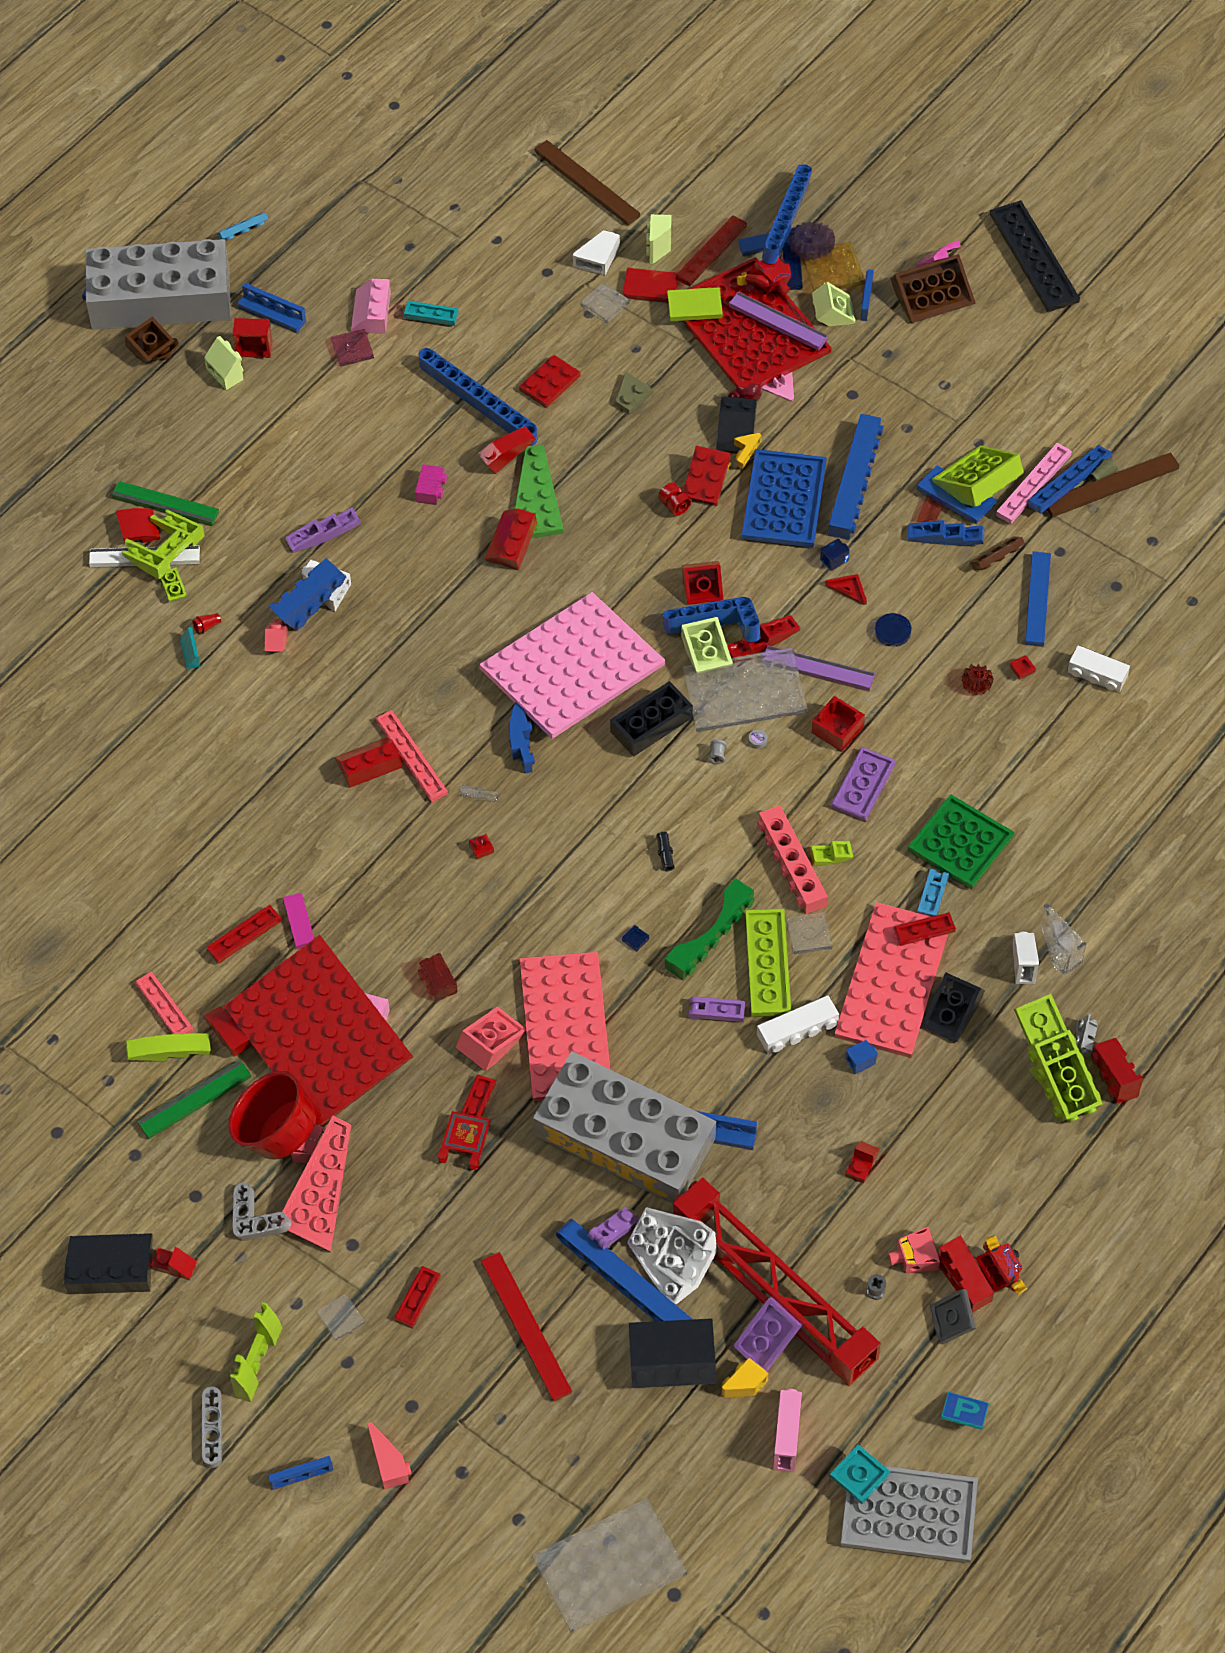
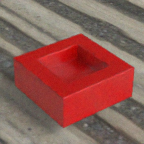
(1022, 667)

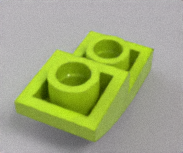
(173, 585)

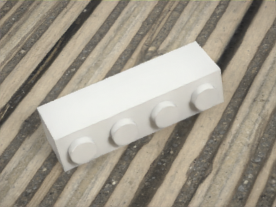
(798, 1025)

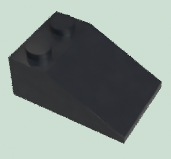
(735, 420)
(952, 1007)

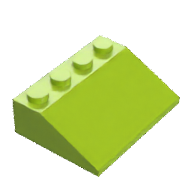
(980, 474)

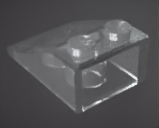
(1063, 943)

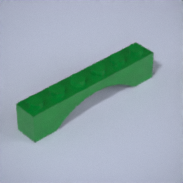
(686, 956)

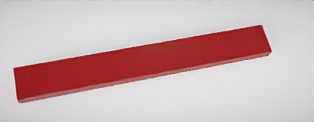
(526, 1327)

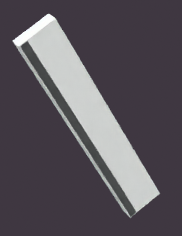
(113, 557)

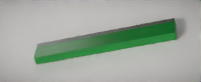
(161, 502)
(194, 1099)

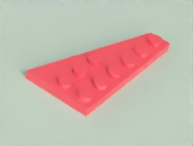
(318, 1191)

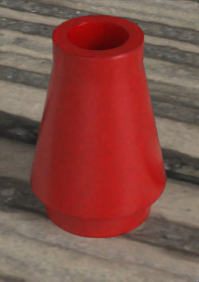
(205, 622)

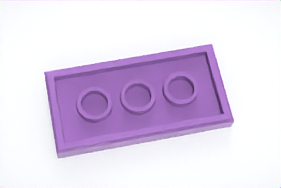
(863, 784)

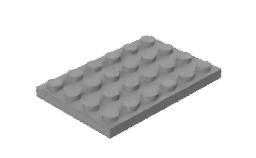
(915, 1516)

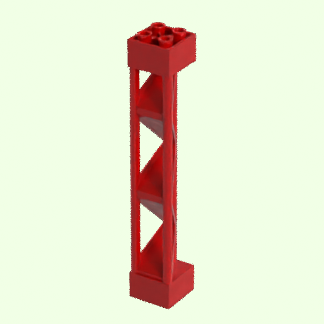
(852, 1357)

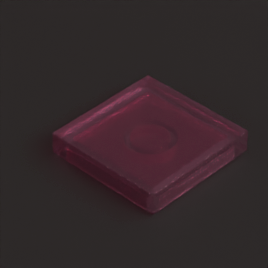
(352, 347)

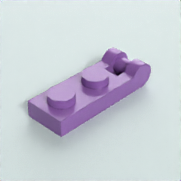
(716, 1009)
(613, 1228)

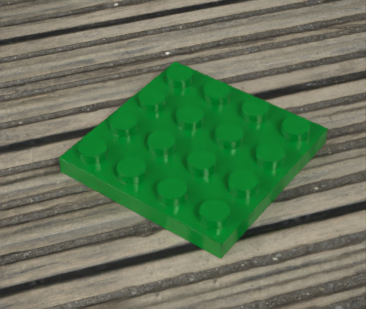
(961, 841)

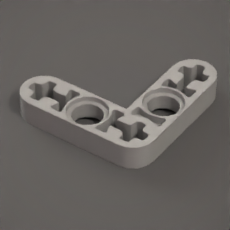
(251, 1222)

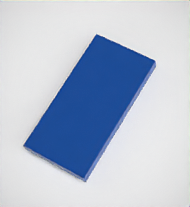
(935, 492)

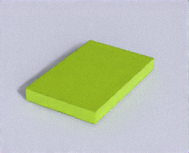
(694, 304)

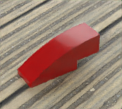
(227, 1031)

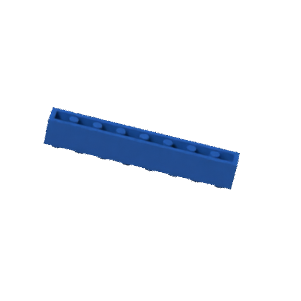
(855, 477)

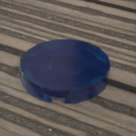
(893, 629)

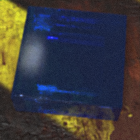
(635, 938)

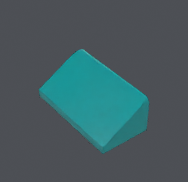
(189, 649)

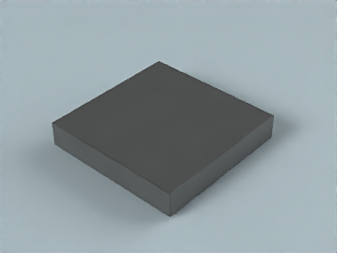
(952, 1316)

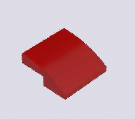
(136, 524)

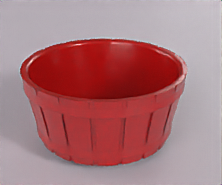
(272, 1116)

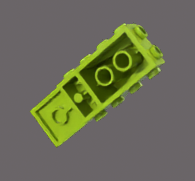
(1057, 1060)

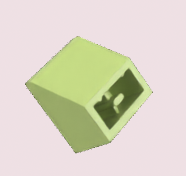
(659, 237)
(224, 363)

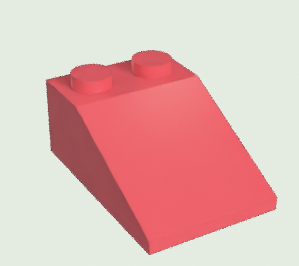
(490, 1038)

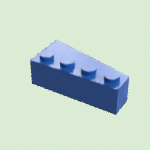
(309, 594)

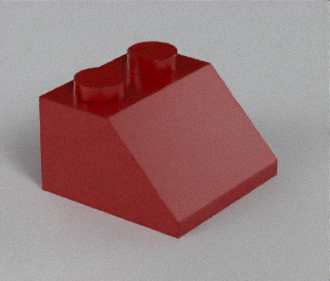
(702, 582)

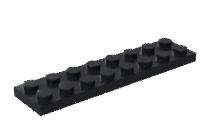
(1034, 256)

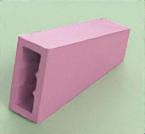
(787, 1430)

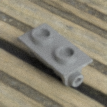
(1085, 1028)

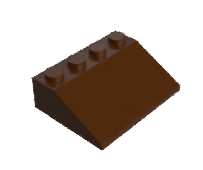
(933, 289)

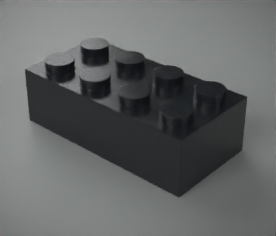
(651, 718)

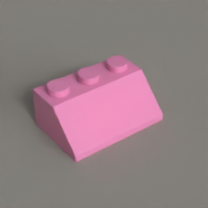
(372, 306)

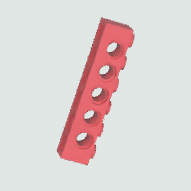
(776, 819)

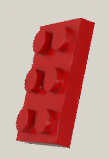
(549, 381)
(706, 475)

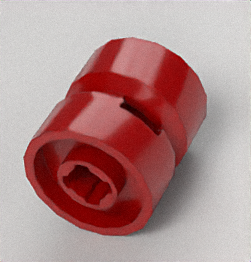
(675, 500)

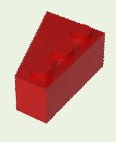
(1116, 1071)
(964, 1273)

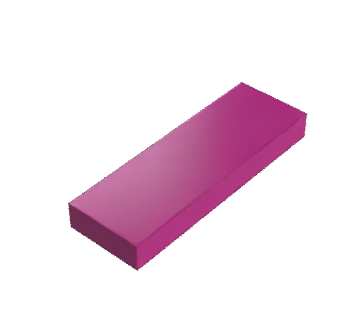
(298, 919)

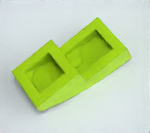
(831, 854)

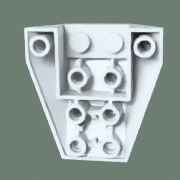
(673, 1251)

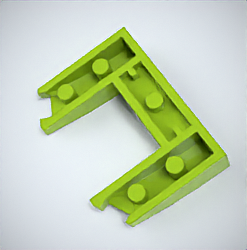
(157, 563)
(268, 1331)

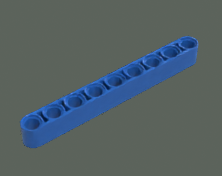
(786, 214)
(473, 393)
(619, 1274)

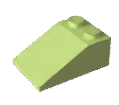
(706, 645)

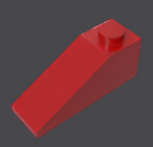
(506, 448)

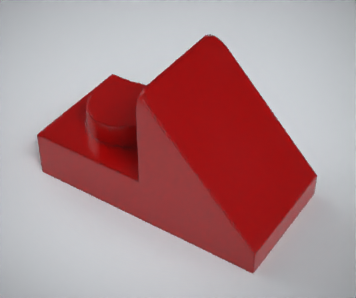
(862, 1161)
(174, 1263)

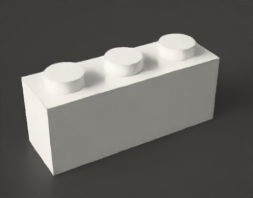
(1098, 669)

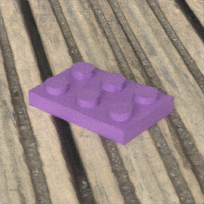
(767, 1334)

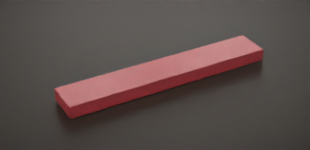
(412, 756)

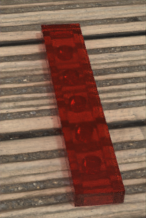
(711, 250)

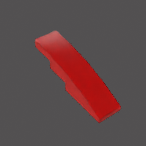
(770, 633)

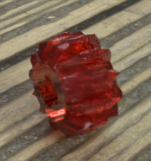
(977, 679)

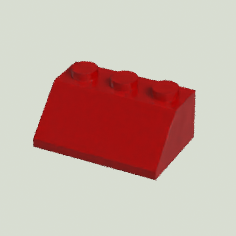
(512, 538)
(369, 761)

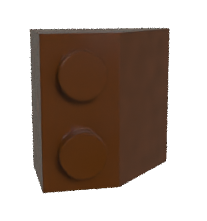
(148, 340)

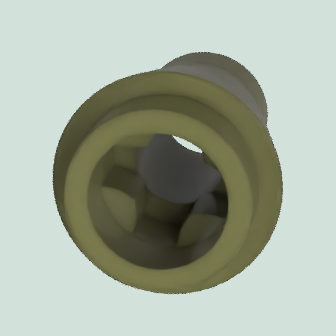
(1105, 469)

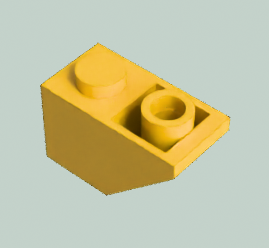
(746, 1380)

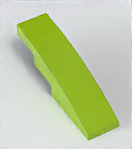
(164, 1046)

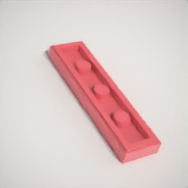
(163, 1004)

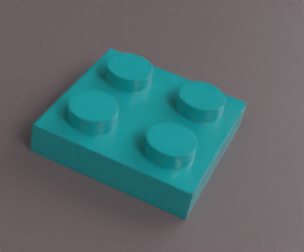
(860, 1474)

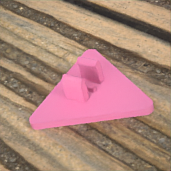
(781, 387)

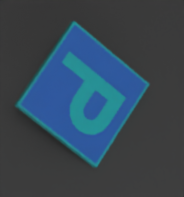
(965, 1410)

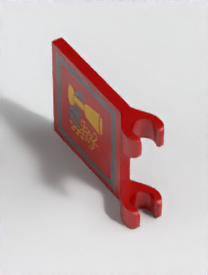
(465, 1135)

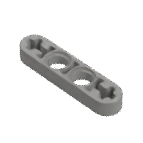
(209, 1427)

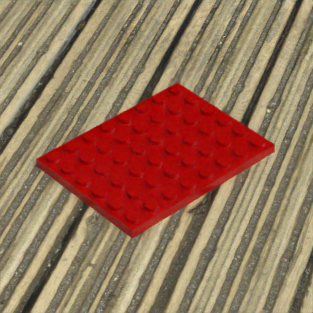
(745, 347)
(319, 1028)

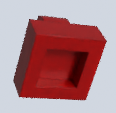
(481, 846)

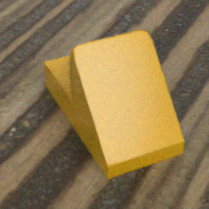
(748, 445)

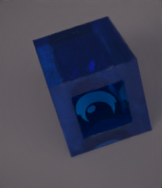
(834, 554)

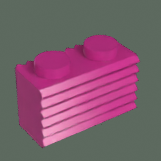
(430, 484)

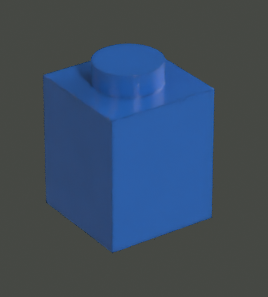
(861, 1056)

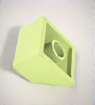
(833, 306)

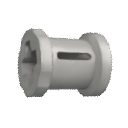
(717, 751)

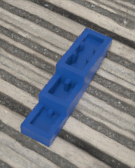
(945, 534)

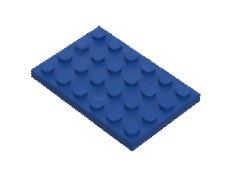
(784, 498)

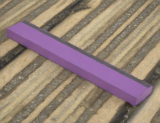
(778, 321)
(832, 671)

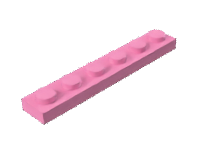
(1033, 483)

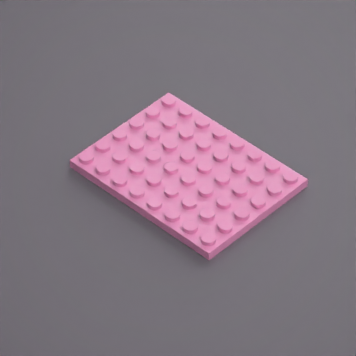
(572, 665)

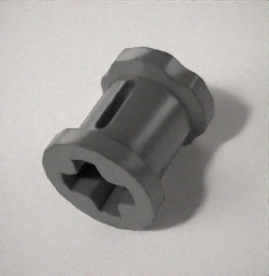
(874, 1282)

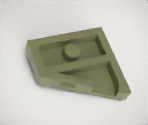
(632, 393)

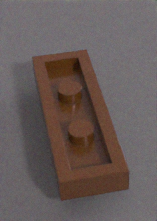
(997, 553)

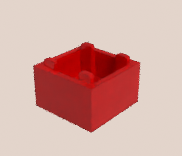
(252, 337)
(838, 723)

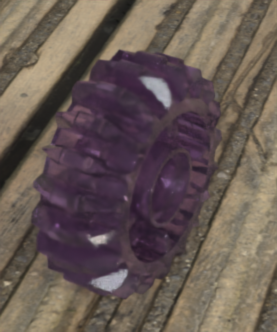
(811, 240)

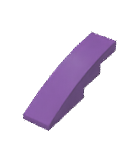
(322, 531)

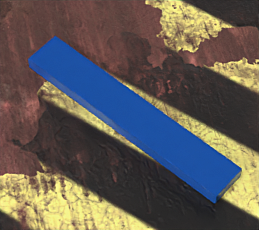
(1068, 479)
(1038, 599)

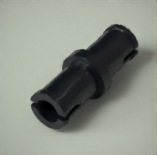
(665, 851)

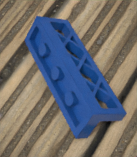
(270, 309)
(734, 1131)

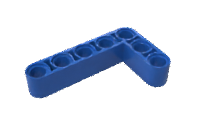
(728, 611)

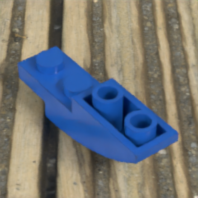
(520, 737)

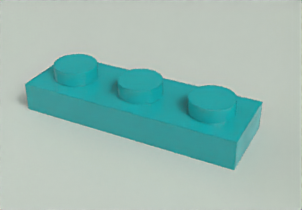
(431, 313)

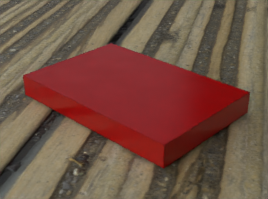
(648, 284)

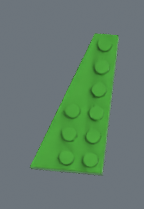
(538, 494)

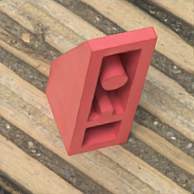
(389, 1460)

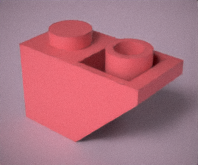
(276, 636)

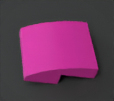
(940, 253)

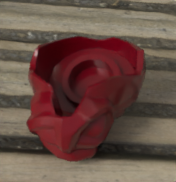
(753, 391)

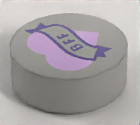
(758, 739)

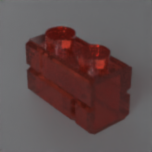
(438, 977)

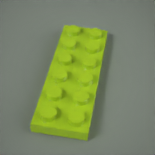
(768, 962)

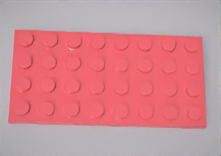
(890, 984)
(562, 1014)

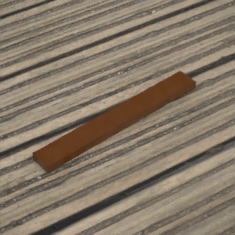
(587, 182)
(1114, 484)

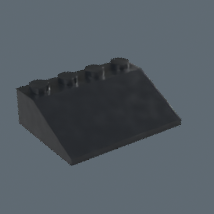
(108, 1264)
(672, 1353)

